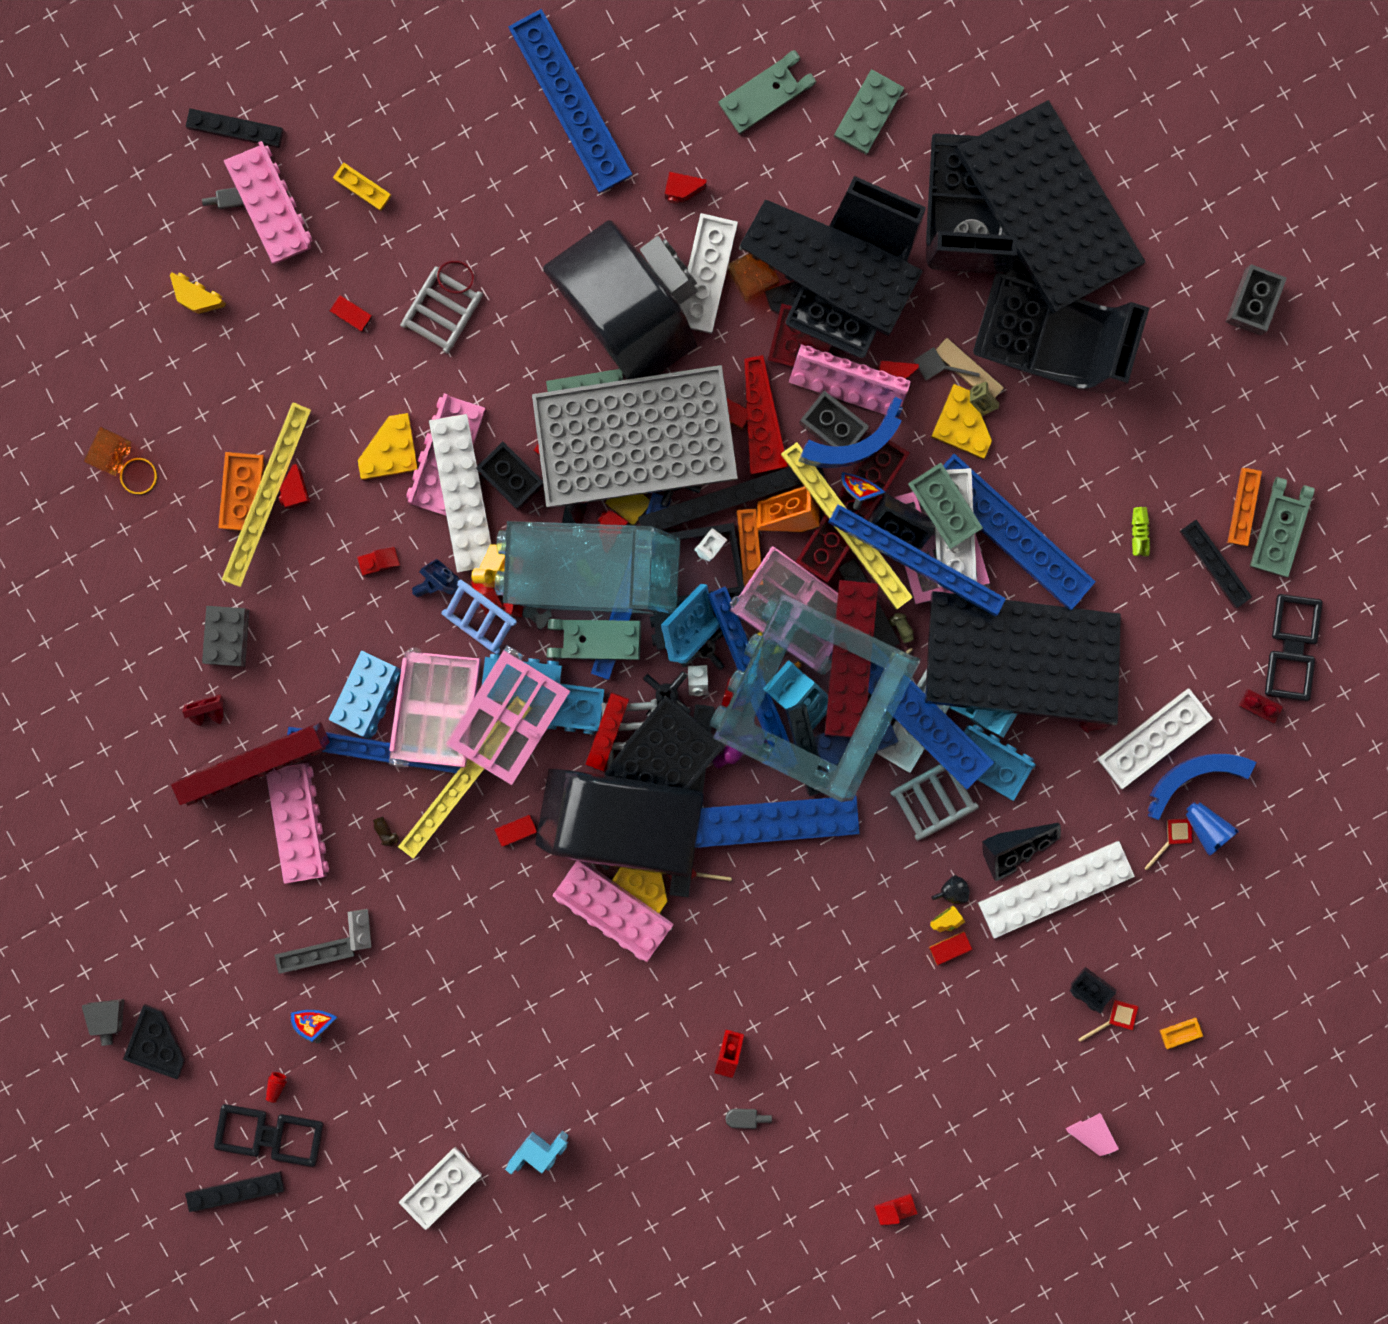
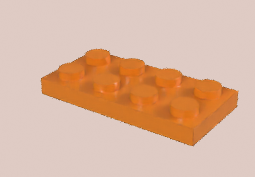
(239, 485)

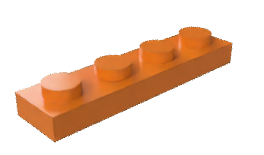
(1244, 507)
(748, 543)

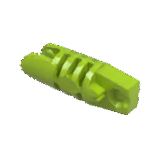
(1140, 542)

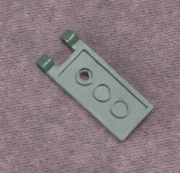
(758, 97)
(1277, 537)
(603, 639)

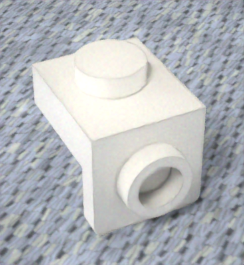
(710, 545)
(698, 680)

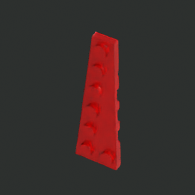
(762, 423)

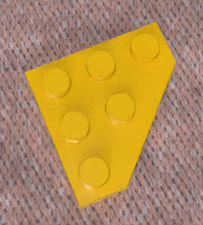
(962, 424)
(390, 450)
(643, 885)

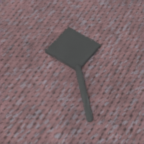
(931, 364)

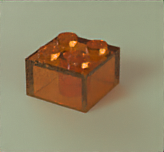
(752, 277)
(108, 451)

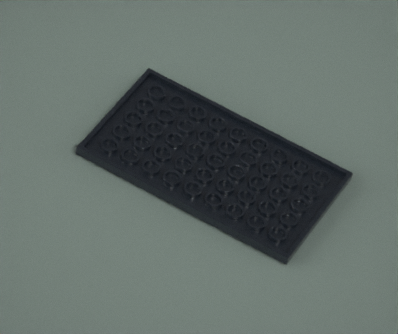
(1052, 204)
(1024, 659)

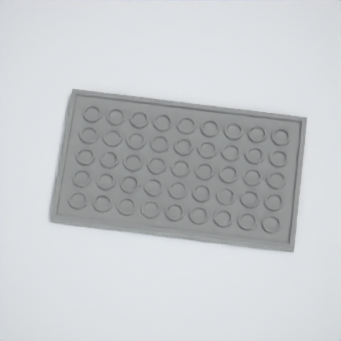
(634, 436)

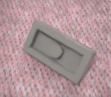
(359, 929)

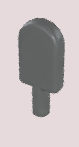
(225, 199)
(745, 1118)

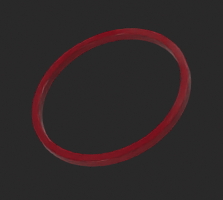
(455, 292)

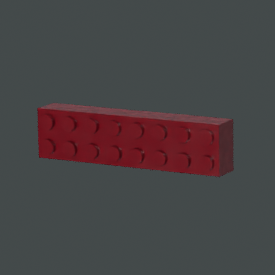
(826, 545)
(849, 671)
(250, 763)

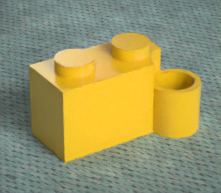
(490, 566)

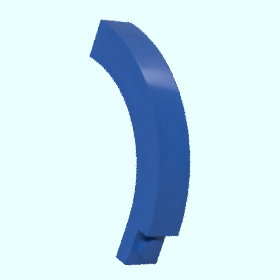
(843, 456)
(1192, 767)

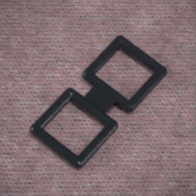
(1293, 647)
(268, 1135)

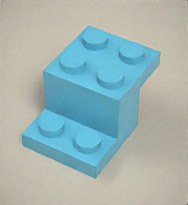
(793, 687)
(991, 720)
(537, 1153)

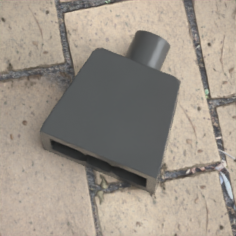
(104, 1019)

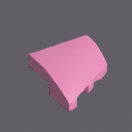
(1094, 1135)

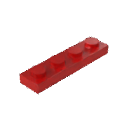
(607, 731)

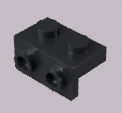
(1092, 990)

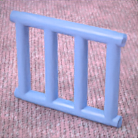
(493, 611)

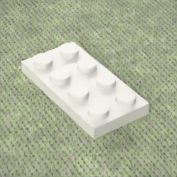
(440, 1188)

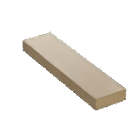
(957, 358)

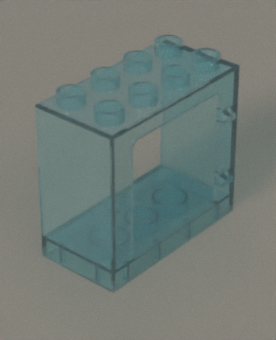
(588, 567)
(736, 722)

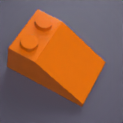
(788, 512)

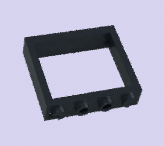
(722, 529)

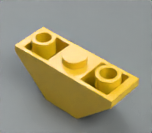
(194, 295)

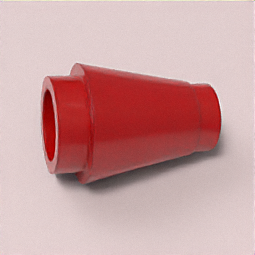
(275, 1086)

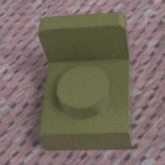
(982, 399)

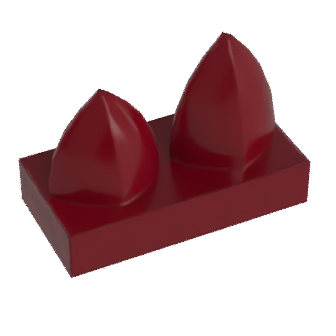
(1260, 706)
(196, 710)

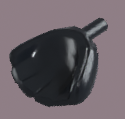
(954, 891)

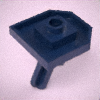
(437, 578)

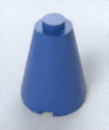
(1209, 827)

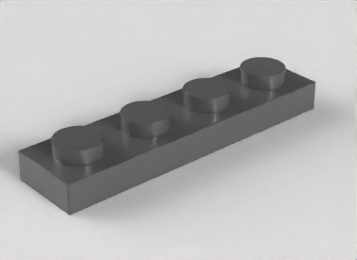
(313, 955)

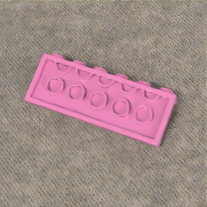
(268, 203)
(847, 380)
(427, 488)
(297, 823)
(612, 910)

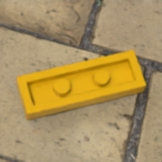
(362, 186)

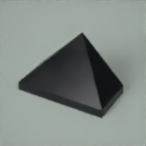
(574, 513)

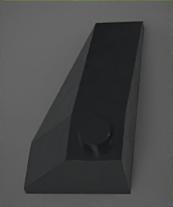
(1009, 849)

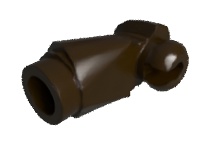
(384, 832)

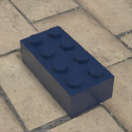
(834, 747)

